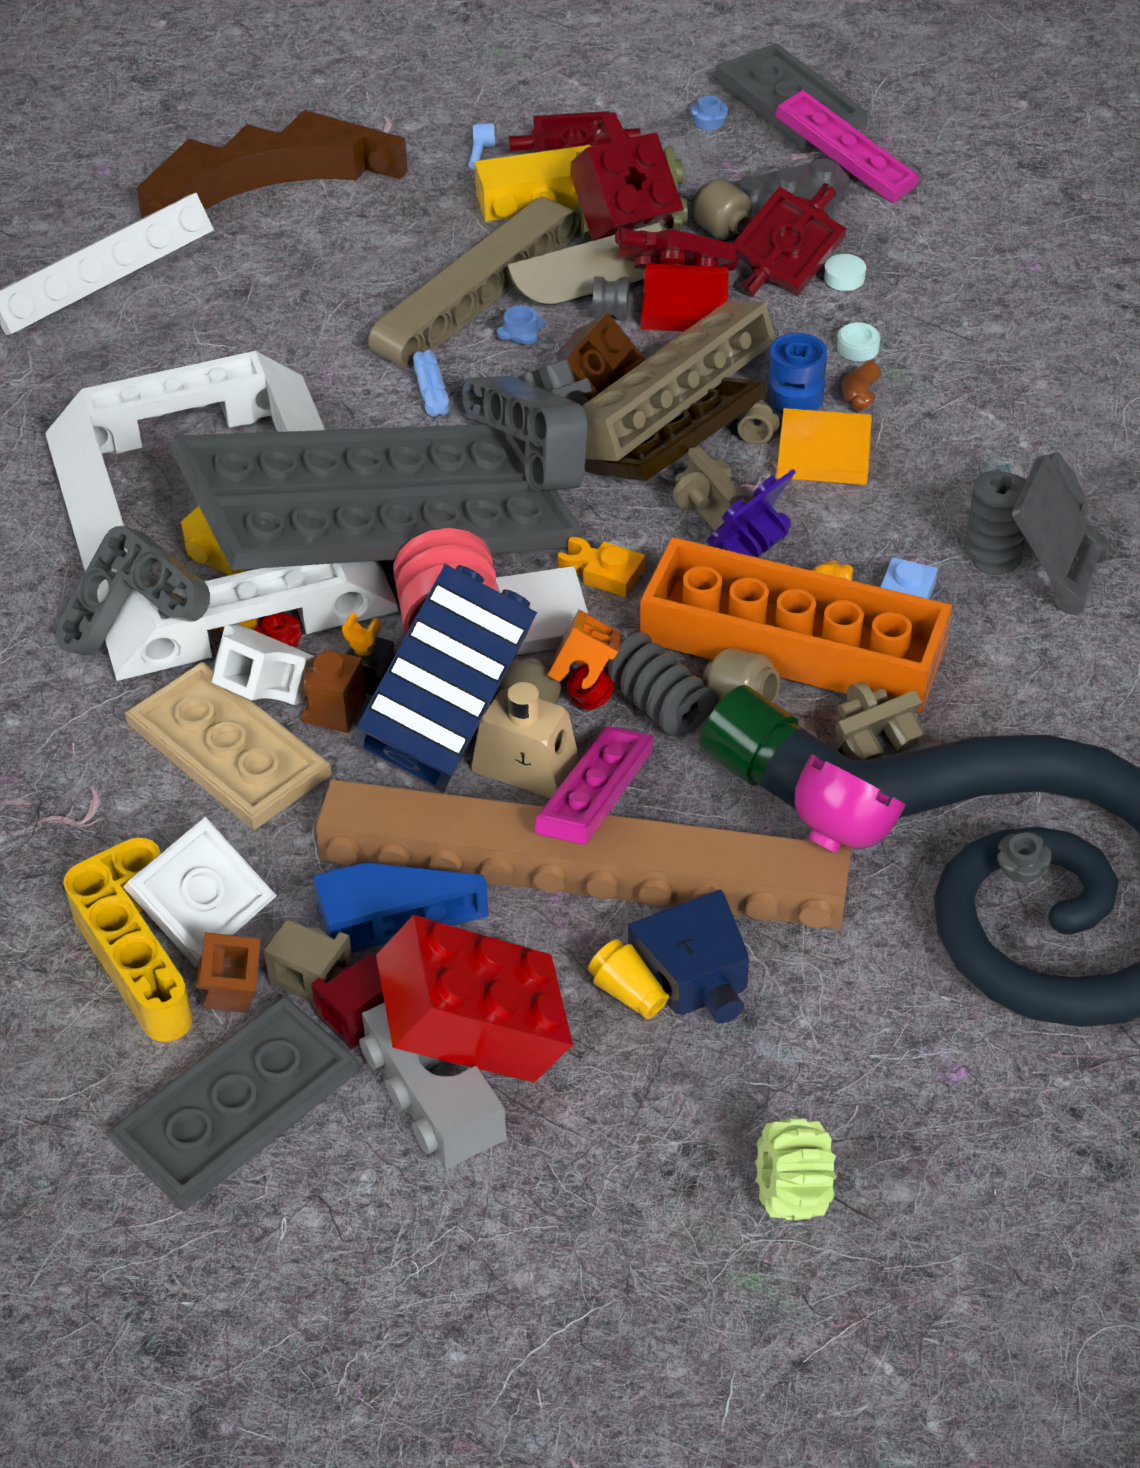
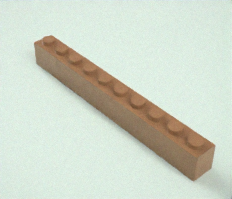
(621, 861)

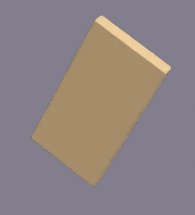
(228, 746)

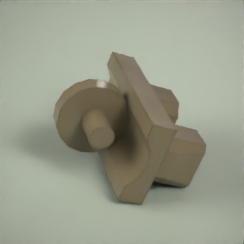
(708, 487)
(871, 715)

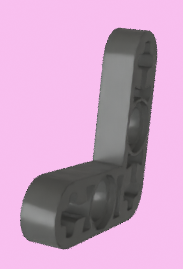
(131, 573)

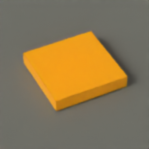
(825, 446)

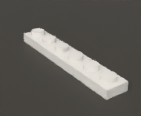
(102, 263)

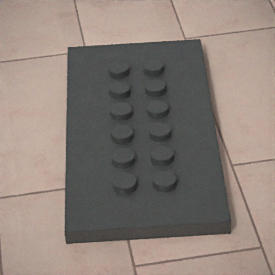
(365, 492)

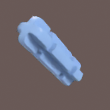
(431, 383)

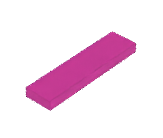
(847, 146)
(594, 785)

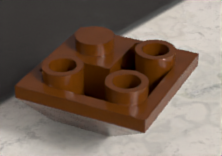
(600, 354)

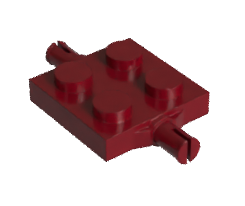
(560, 132)
(789, 240)
(674, 248)

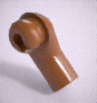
(856, 384)

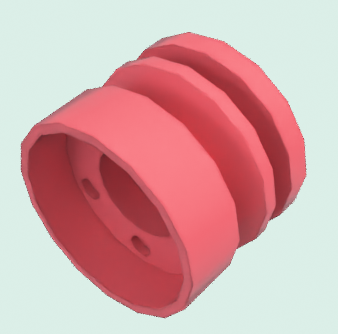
(423, 559)

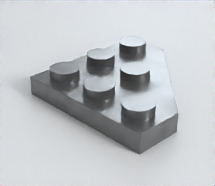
(800, 181)

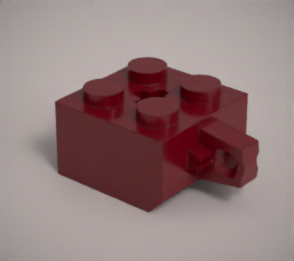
(623, 180)

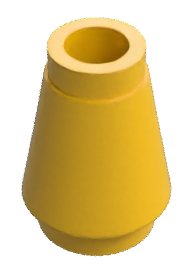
(627, 978)

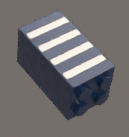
(444, 676)

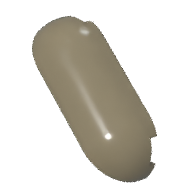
(572, 270)

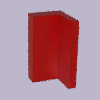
(681, 295)

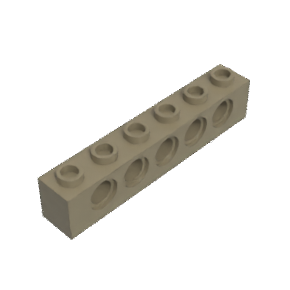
(675, 378)

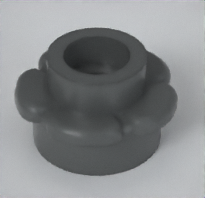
(1023, 867)

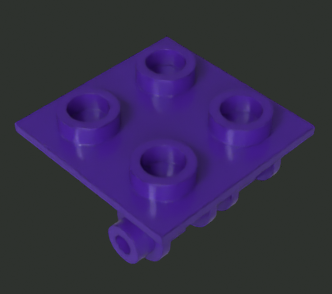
(754, 525)

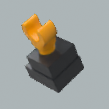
(375, 651)

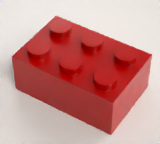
(472, 1000)

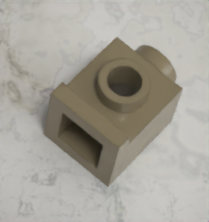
(303, 954)

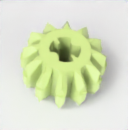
(795, 1169)

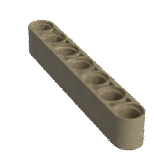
(471, 282)

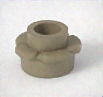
(757, 432)

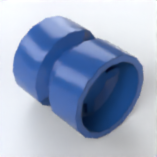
(796, 372)

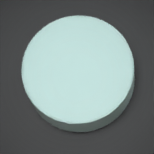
(844, 272)
(858, 341)

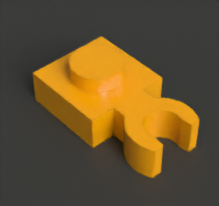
(605, 568)

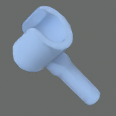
(483, 137)

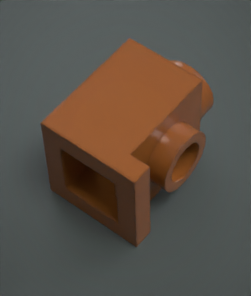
(334, 691)
(228, 971)

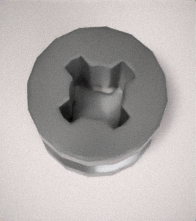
(610, 297)

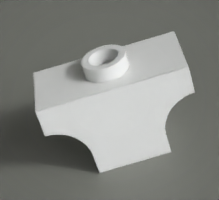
(260, 666)

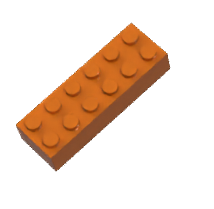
(805, 621)

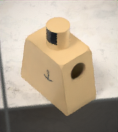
(525, 741)

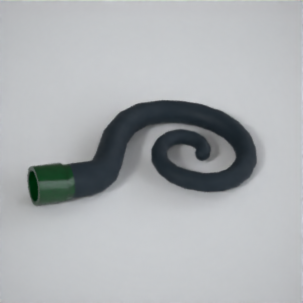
(771, 750)

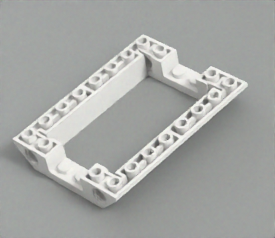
(106, 421)

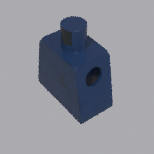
(695, 955)

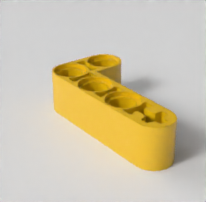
(124, 941)

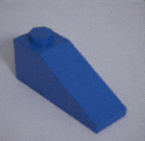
(378, 899)

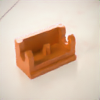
(585, 642)

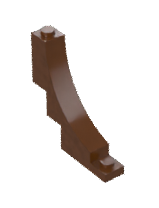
(256, 157)

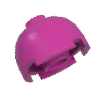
(843, 807)

